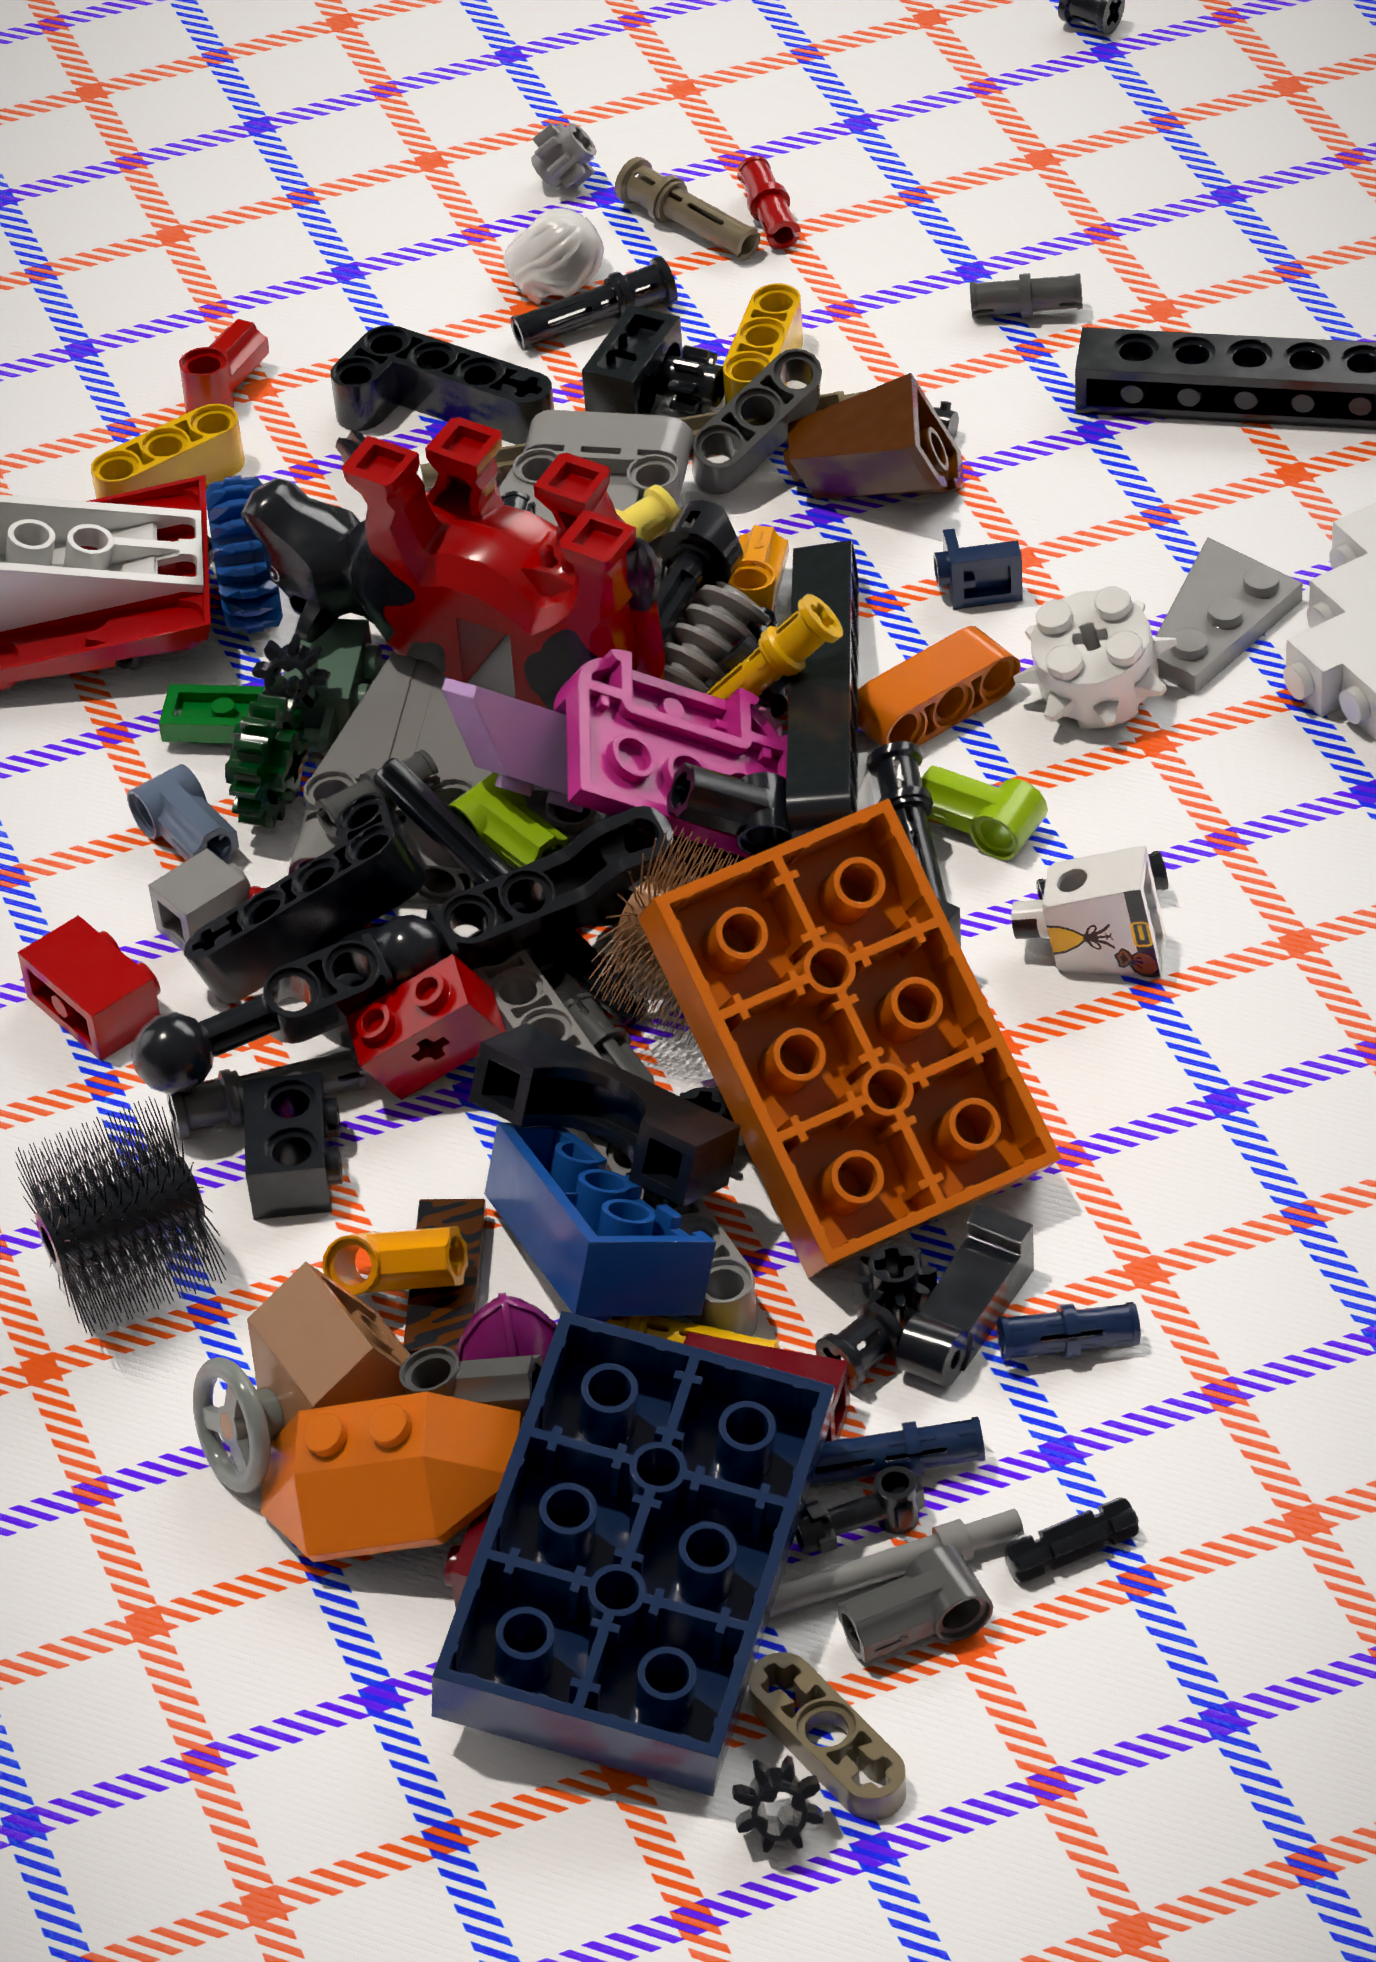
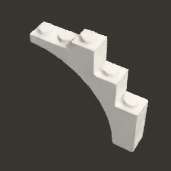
(1336, 658)

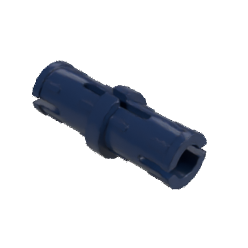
(1068, 1331)

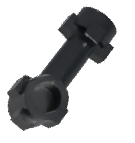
(893, 1506)

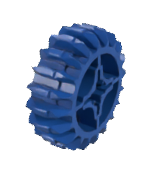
(246, 593)

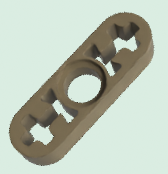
(833, 1764)

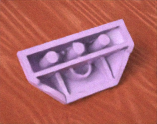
(513, 740)

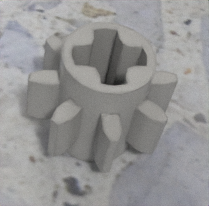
(563, 155)

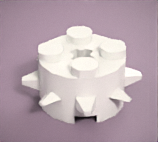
(1094, 657)

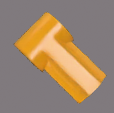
(762, 565)
(399, 1260)

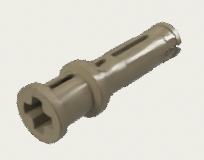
(669, 200)

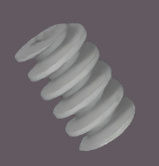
(709, 635)

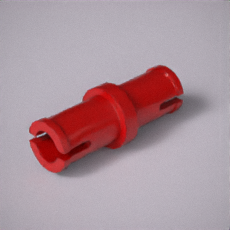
(768, 202)

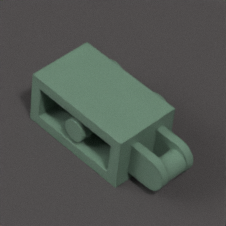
(352, 665)

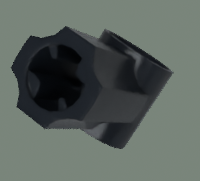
(745, 807)

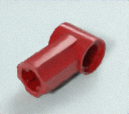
(215, 371)

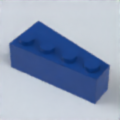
(593, 1230)

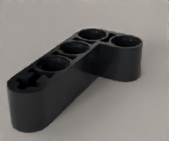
(437, 379)
(314, 905)

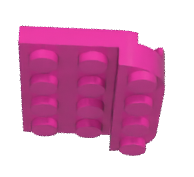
(638, 730)

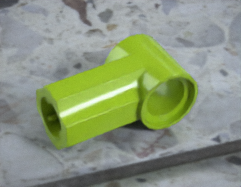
(993, 816)
(507, 823)

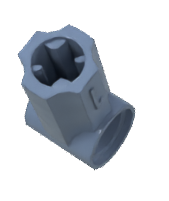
(178, 811)

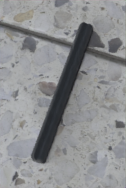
(484, 864)

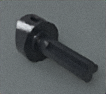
(695, 557)

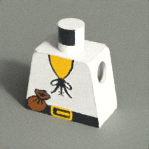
(1098, 915)

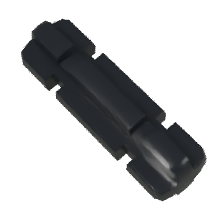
(1071, 1539)

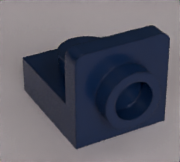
(979, 573)

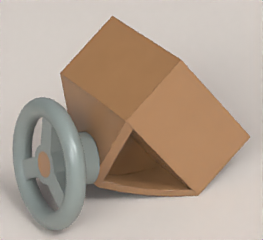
(308, 1352)

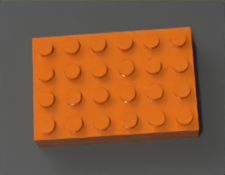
(848, 1037)

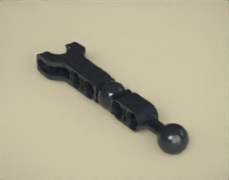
(568, 887)

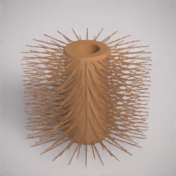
(632, 934)

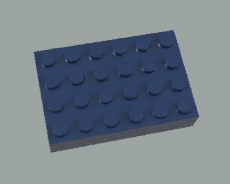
(633, 1553)

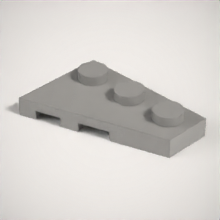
(1221, 613)

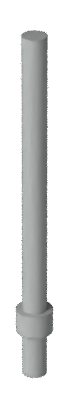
(896, 1560)

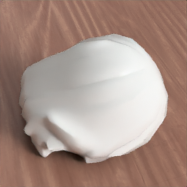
(554, 255)

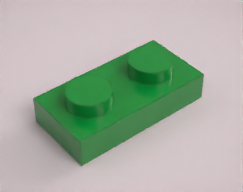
(204, 712)

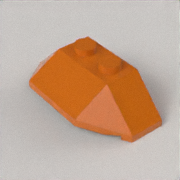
(386, 1473)

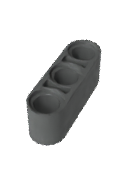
(762, 398)

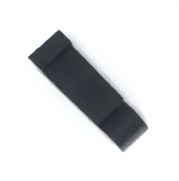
(968, 1297)

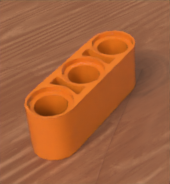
(936, 688)

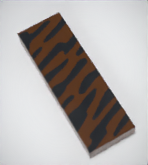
(442, 1313)

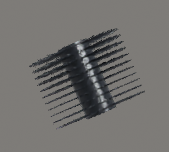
(120, 1215)

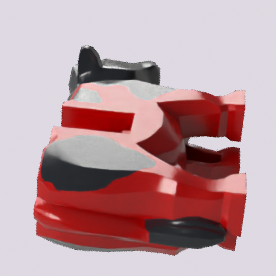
(462, 569)

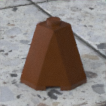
(875, 446)

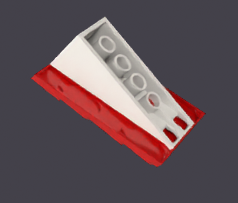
(102, 579)

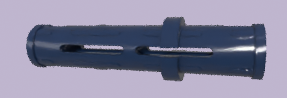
(911, 1448)

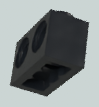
(629, 362)
(289, 1145)

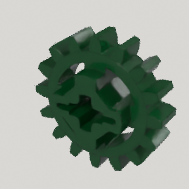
(266, 761)

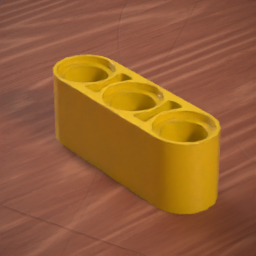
(766, 330)
(187, 447)

